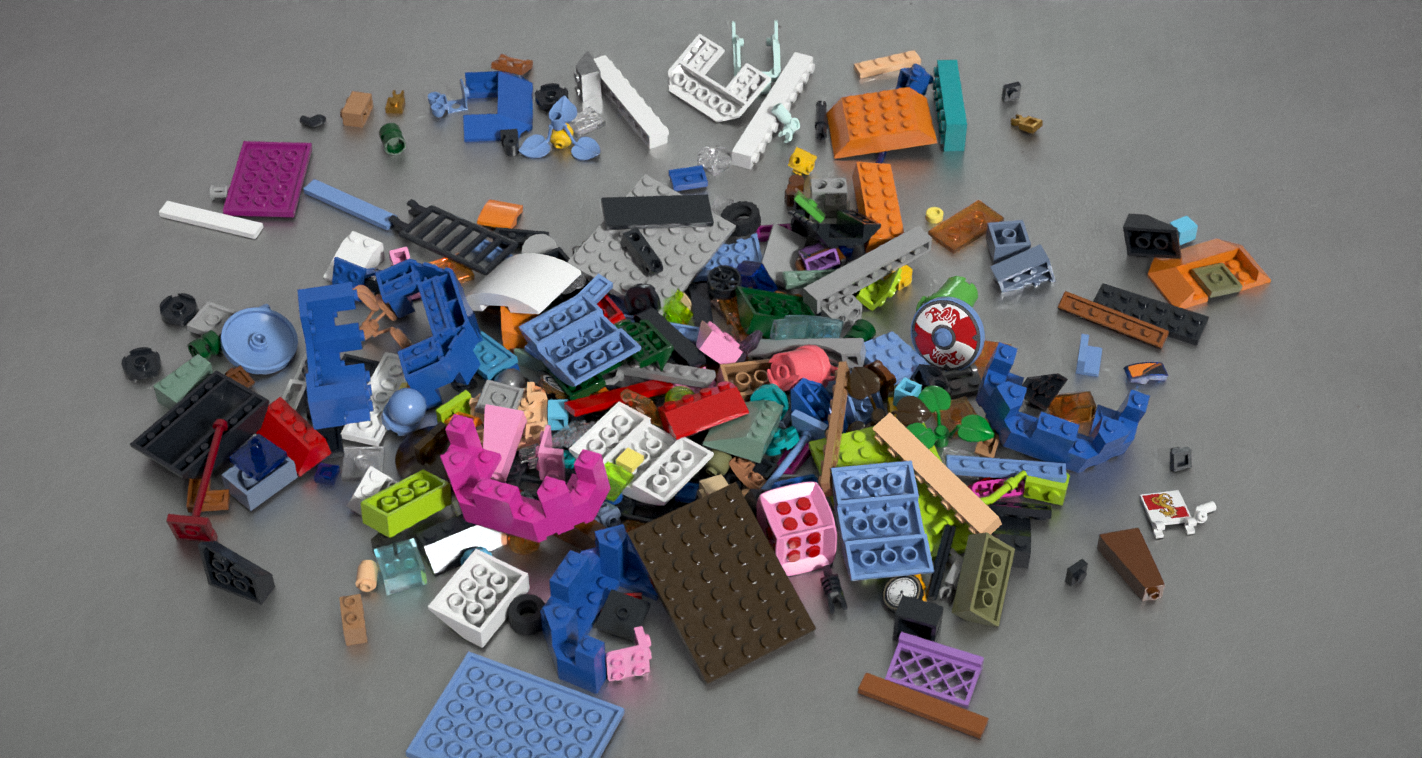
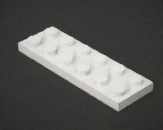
(384, 383)

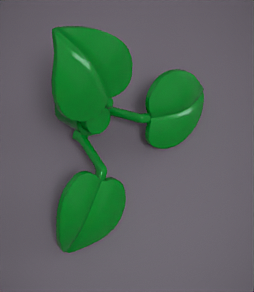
(972, 427)

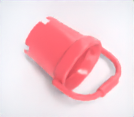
(803, 362)

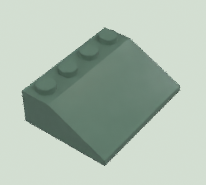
(748, 434)

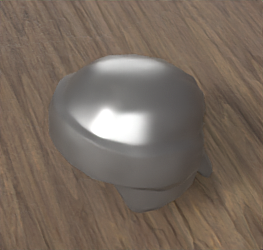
(512, 377)

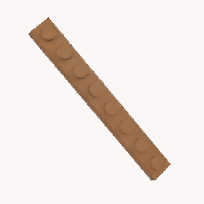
(835, 422)

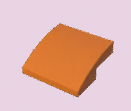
(499, 214)

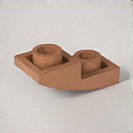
(743, 470)

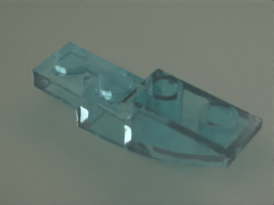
(805, 327)

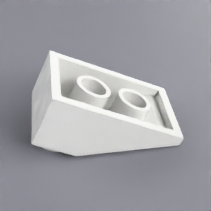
(360, 251)

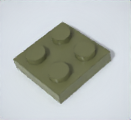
(1216, 280)

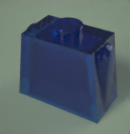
(755, 276)

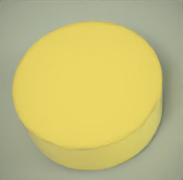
(934, 215)

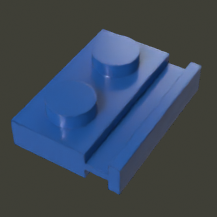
(688, 178)

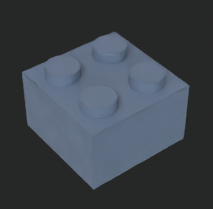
(1006, 239)

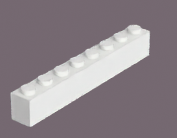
(631, 105)

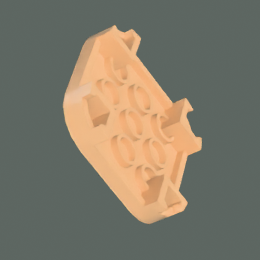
(535, 407)

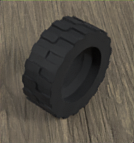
(742, 209)

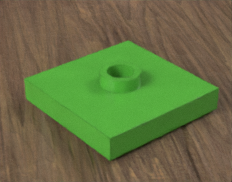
(810, 206)

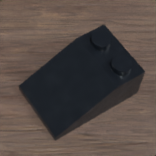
(1150, 237)
(1017, 534)

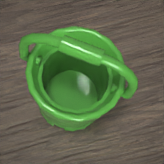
(956, 288)

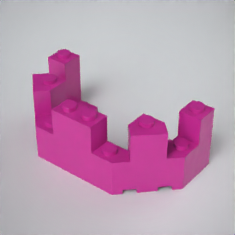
(501, 504)

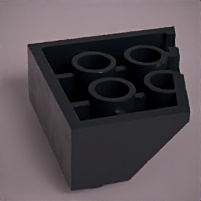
(235, 573)

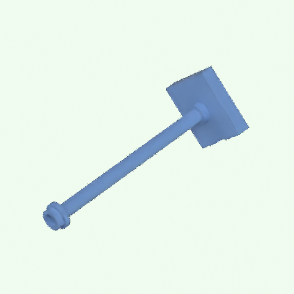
(808, 430)

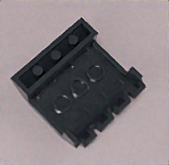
(850, 228)

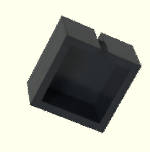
(918, 619)

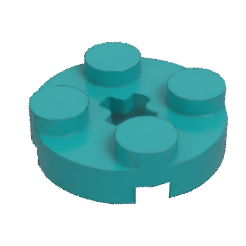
(771, 393)
(781, 439)

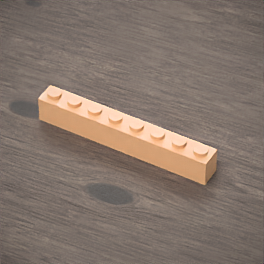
(936, 476)

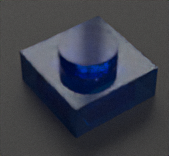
(327, 474)

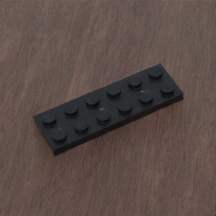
(1180, 322)

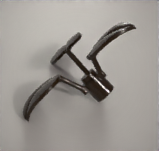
(865, 382)

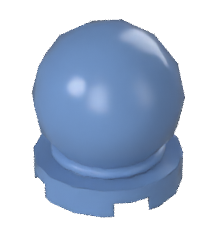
(404, 411)

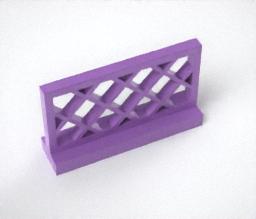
(943, 655)

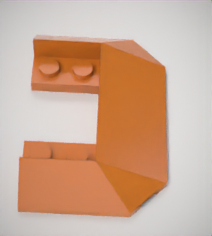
(1180, 288)

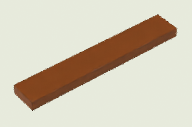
(1113, 320)
(923, 705)

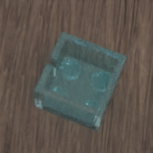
(403, 573)

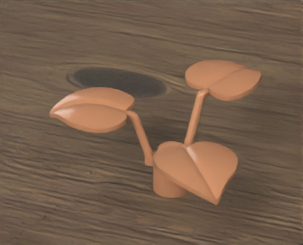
(371, 326)

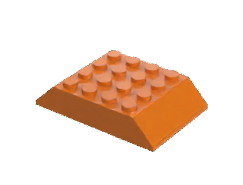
(880, 122)

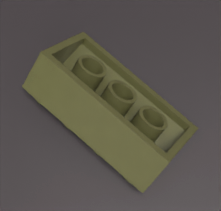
(983, 580)

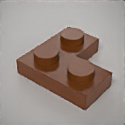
(214, 499)

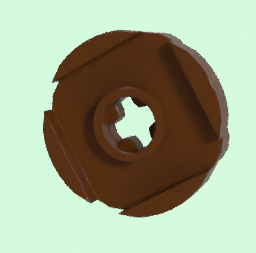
(886, 379)

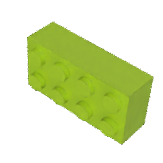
(406, 503)

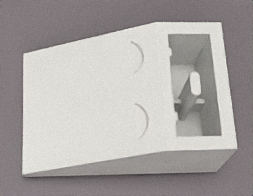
(370, 484)

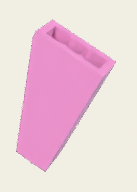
(502, 435)

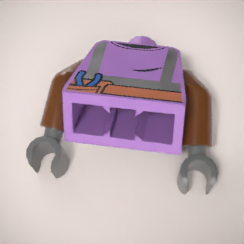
(819, 258)

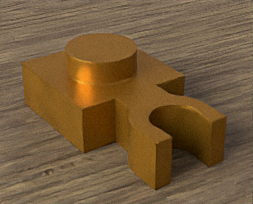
(396, 103)
(1027, 124)

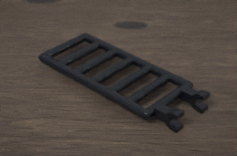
(423, 213)

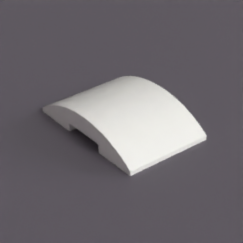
(523, 283)
(666, 462)

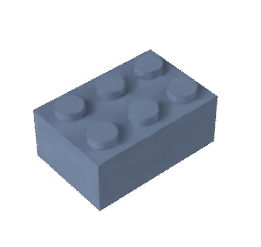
(253, 492)

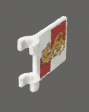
(1167, 509)

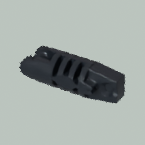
(832, 589)

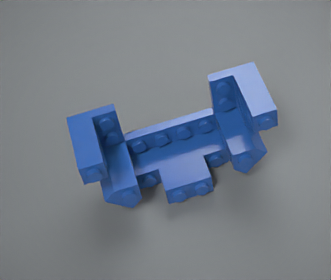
(452, 322)
(334, 391)
(1050, 436)
(578, 596)

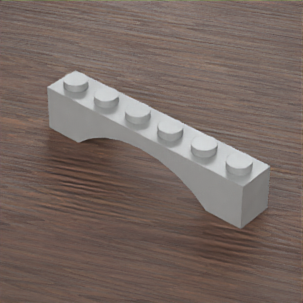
(836, 349)

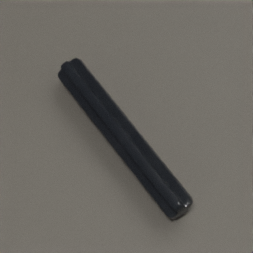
(940, 562)

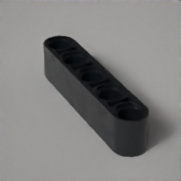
(684, 351)

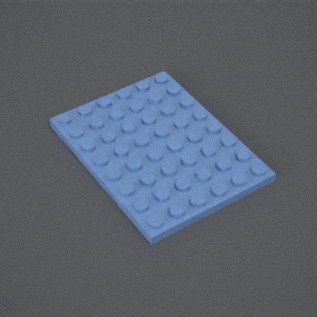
(513, 714)

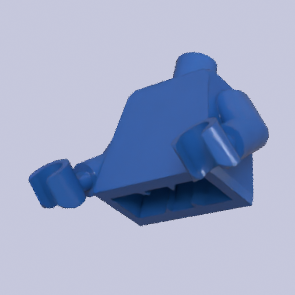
(915, 78)

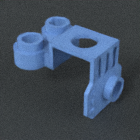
(440, 104)

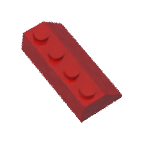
(702, 410)
(294, 435)

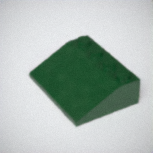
(761, 307)

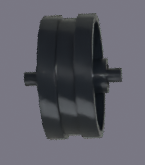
(726, 273)

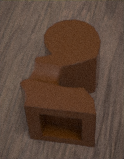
(794, 184)

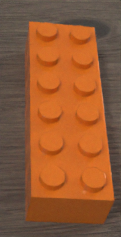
(877, 200)

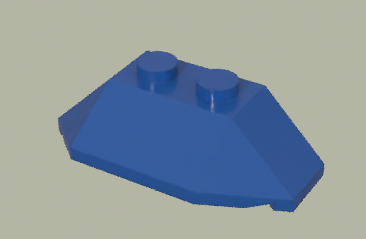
(813, 400)

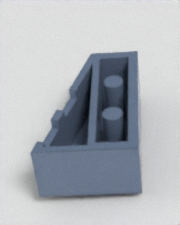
(1023, 269)

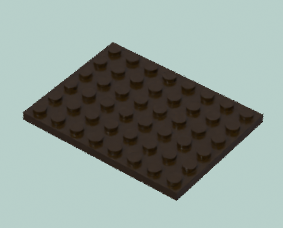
(720, 583)

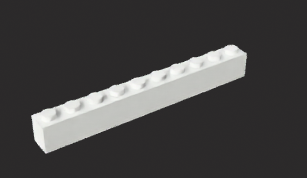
(764, 122)

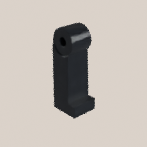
(642, 252)

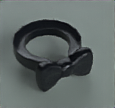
(472, 384)

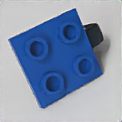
(349, 272)

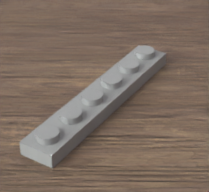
(671, 373)

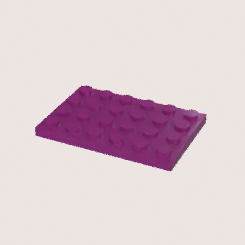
(268, 179)

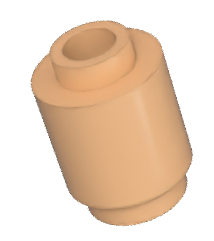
(367, 575)

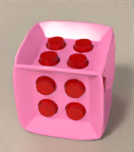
(798, 526)

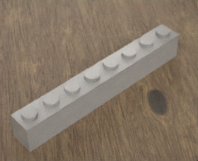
(867, 269)

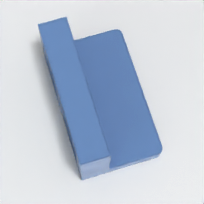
(1088, 358)

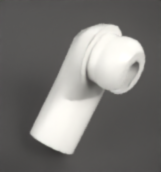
(1201, 511)

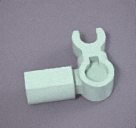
(790, 124)

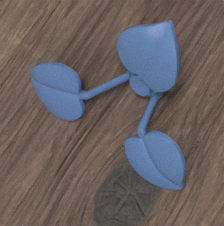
(561, 112)

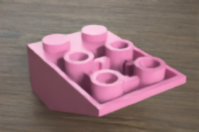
(717, 344)

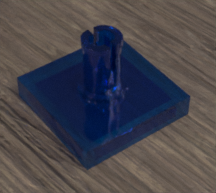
(258, 457)

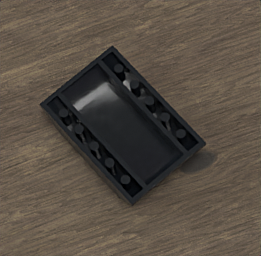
(185, 432)

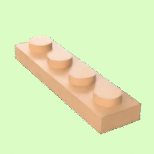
(886, 64)

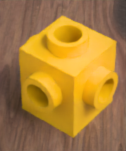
(802, 161)

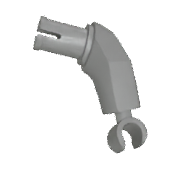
(953, 575)

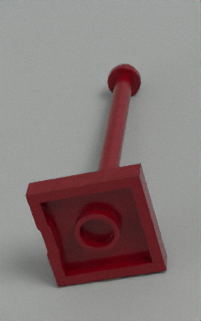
(196, 527)

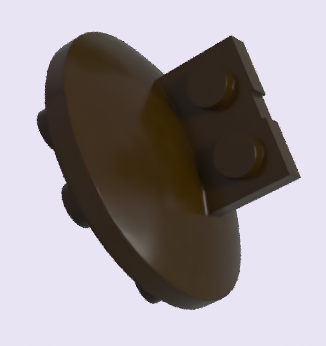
(423, 451)

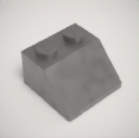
(587, 78)

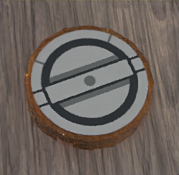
(549, 385)

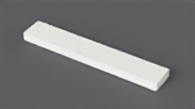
(211, 219)

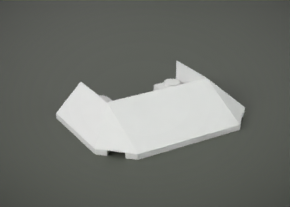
(692, 85)

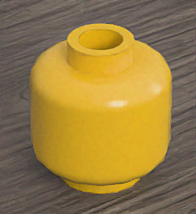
(560, 138)

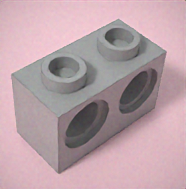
(820, 186)
(845, 309)

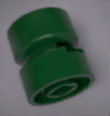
(392, 138)
(861, 329)
(207, 345)

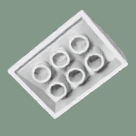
(479, 597)

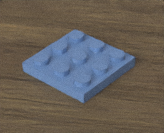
(894, 354)

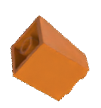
(510, 324)

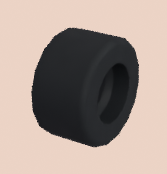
(526, 604)

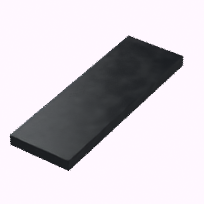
(657, 212)

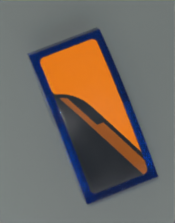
(1144, 371)

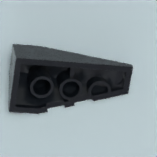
(1043, 389)

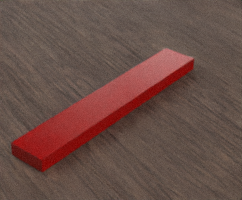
(611, 398)

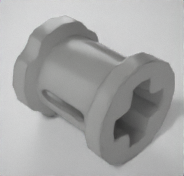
(218, 191)

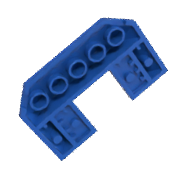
(513, 109)

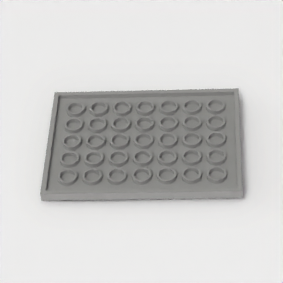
(680, 249)

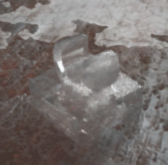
(528, 455)

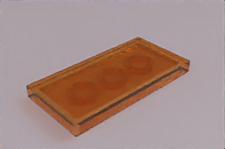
(964, 226)

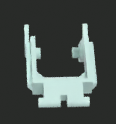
(775, 72)

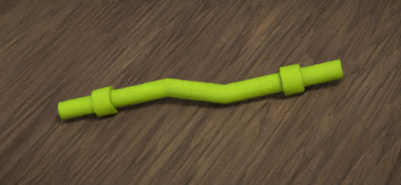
(1009, 485)

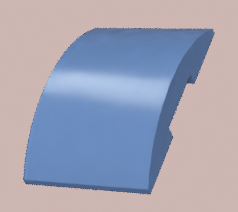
(577, 340)
(880, 521)

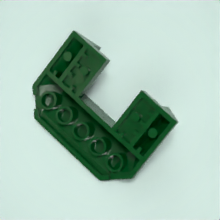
(654, 347)

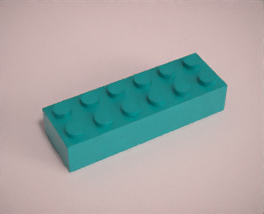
(949, 105)

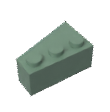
(182, 381)

